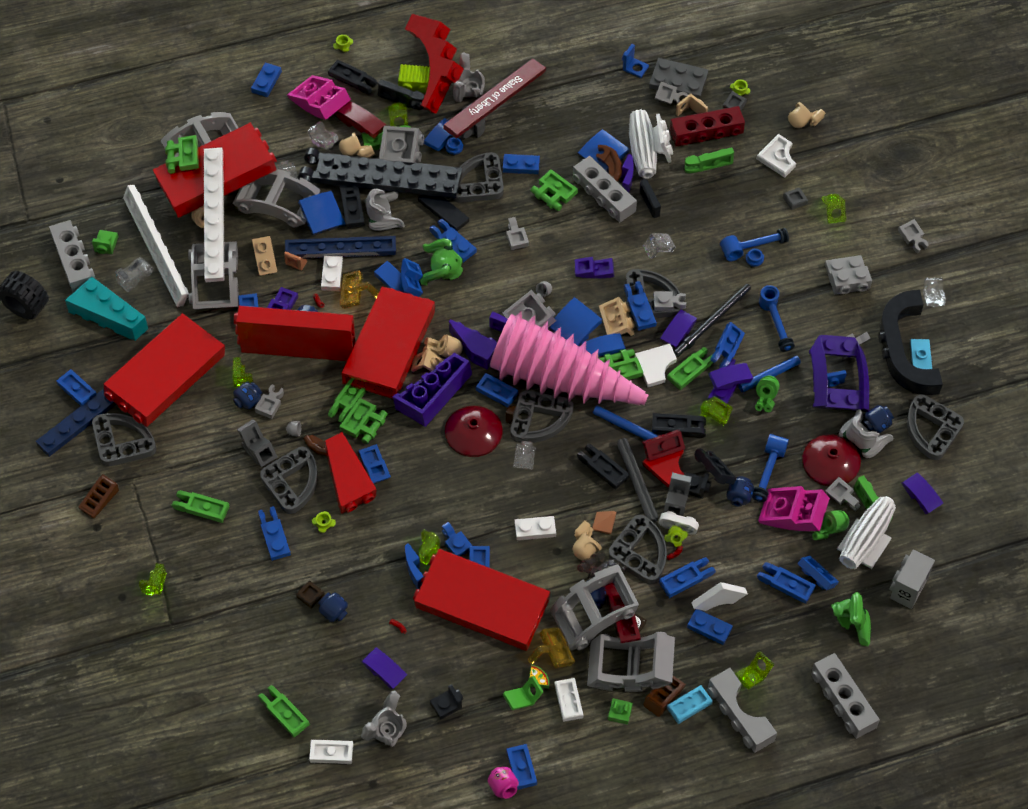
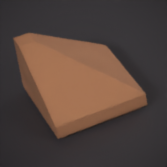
(294, 261)
(604, 521)

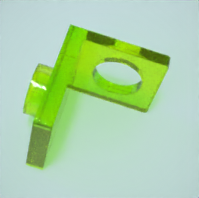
(397, 110)
(835, 201)
(752, 674)

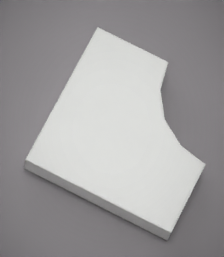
(777, 156)
(655, 362)
(719, 595)

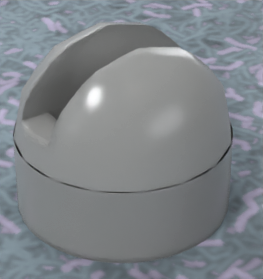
(542, 286)
(294, 428)

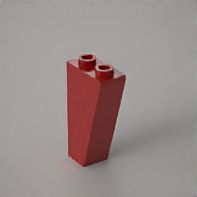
(348, 475)

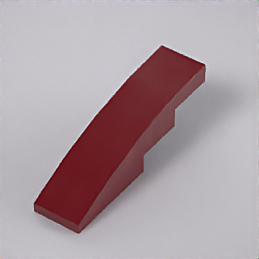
(360, 119)
(626, 628)

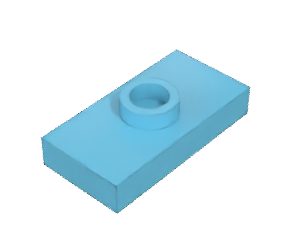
(921, 353)
(689, 704)

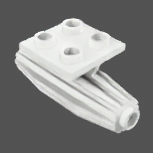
(647, 142)
(866, 537)

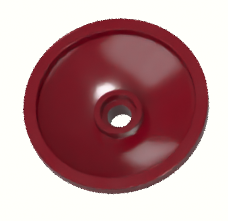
(477, 439)
(826, 468)

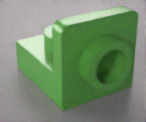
(105, 242)

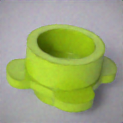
(343, 43)
(740, 87)
(323, 516)
(675, 530)

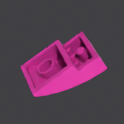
(319, 96)
(794, 508)

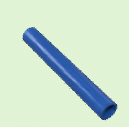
(774, 371)
(623, 423)

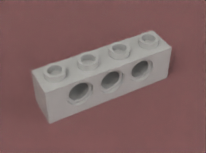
(604, 189)
(71, 254)
(833, 668)

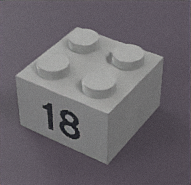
(911, 578)

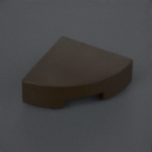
(510, 413)

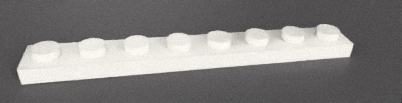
(213, 215)
(155, 245)

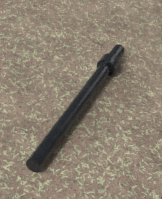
(690, 340)

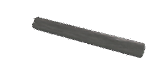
(637, 479)

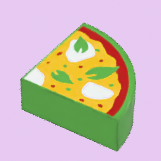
(540, 676)

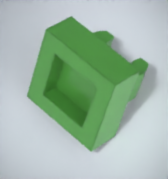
(620, 711)

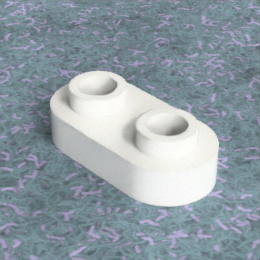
(671, 519)

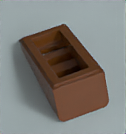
(94, 492)
(656, 704)

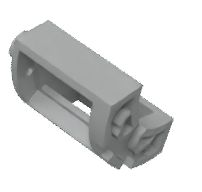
(199, 125)
(279, 179)
(196, 256)
(566, 619)
(633, 682)

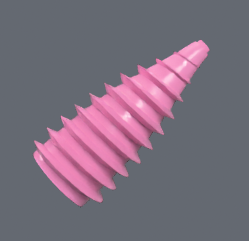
(558, 364)

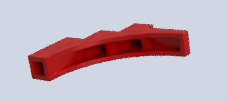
(440, 52)

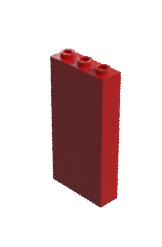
(244, 161)
(295, 333)
(388, 342)
(163, 370)
(482, 599)

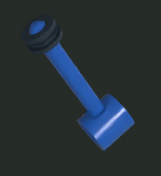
(733, 248)
(785, 343)
(776, 447)

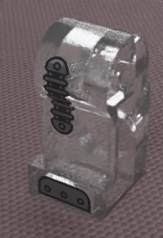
(133, 274)

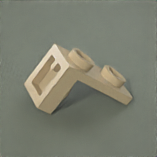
(264, 255)

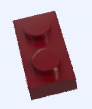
(663, 445)

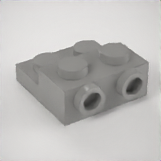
(401, 144)
(848, 275)
(531, 305)

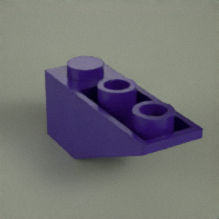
(475, 346)

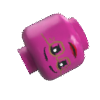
(503, 782)

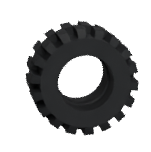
(23, 295)

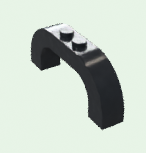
(903, 372)

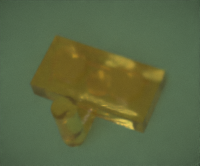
(352, 288)
(556, 648)

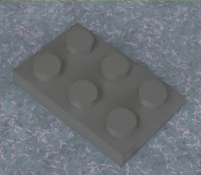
(683, 76)

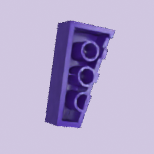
(433, 390)

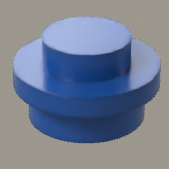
(454, 146)
(754, 257)

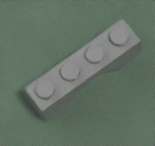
(756, 731)

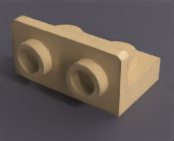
(616, 317)

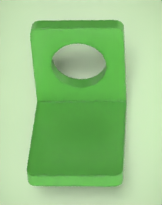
(522, 696)

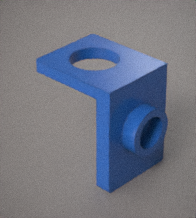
(629, 61)
(836, 378)

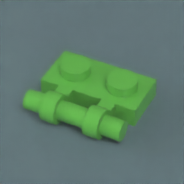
(188, 154)
(557, 186)
(629, 367)
(358, 418)

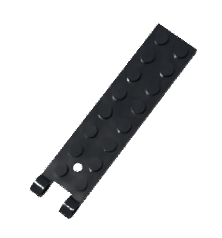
(382, 174)

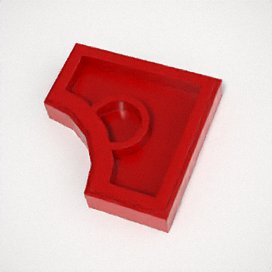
(664, 466)

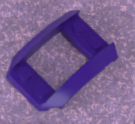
(838, 398)

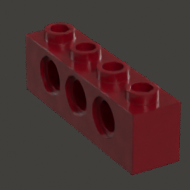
(707, 126)

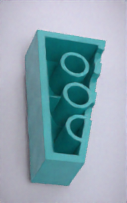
(104, 307)

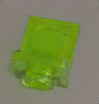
(239, 374)
(716, 410)
(429, 547)
(156, 582)

